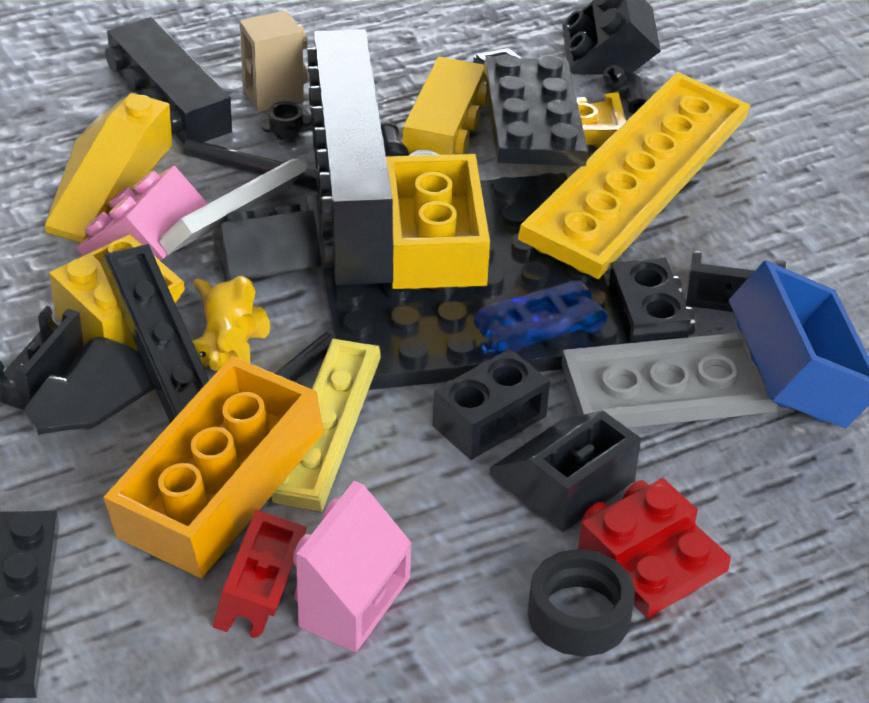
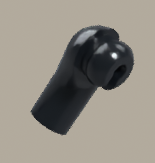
(627, 85)

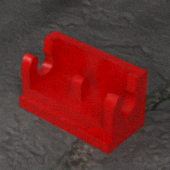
(259, 572)

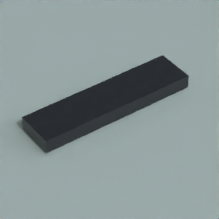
(155, 326)

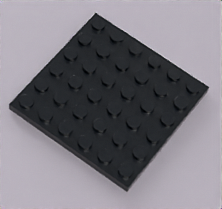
(432, 331)

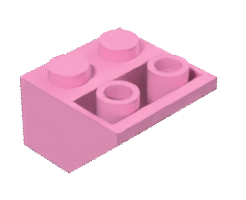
(145, 213)
(350, 569)

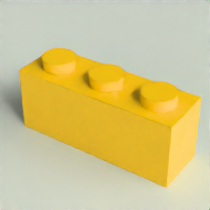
(447, 108)

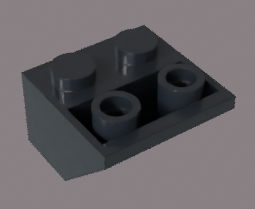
(610, 35)
(268, 245)
(571, 467)

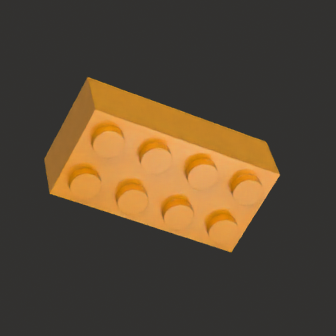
(215, 466)

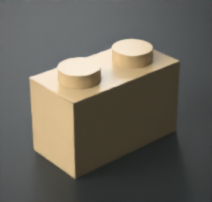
(273, 59)

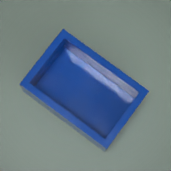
(803, 344)

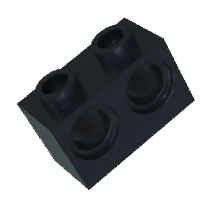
(650, 300)
(490, 403)

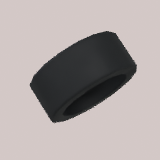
(575, 634)

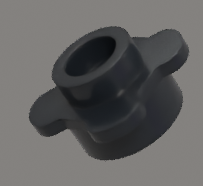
(286, 120)

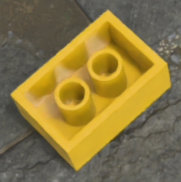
(438, 222)

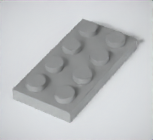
(668, 380)

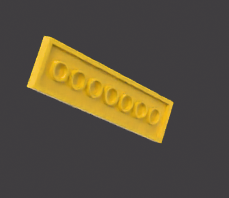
(633, 175)

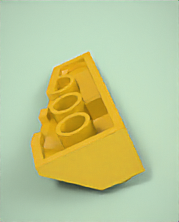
(107, 159)

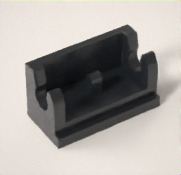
(714, 285)
(46, 354)

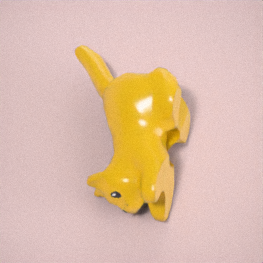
(229, 321)

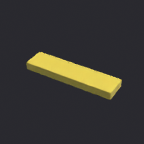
(341, 394)

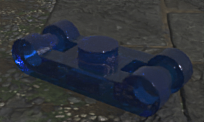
(540, 316)

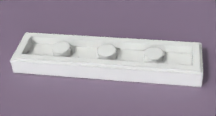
(241, 199)

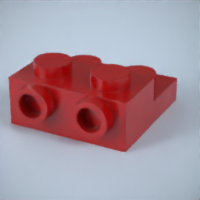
(655, 542)

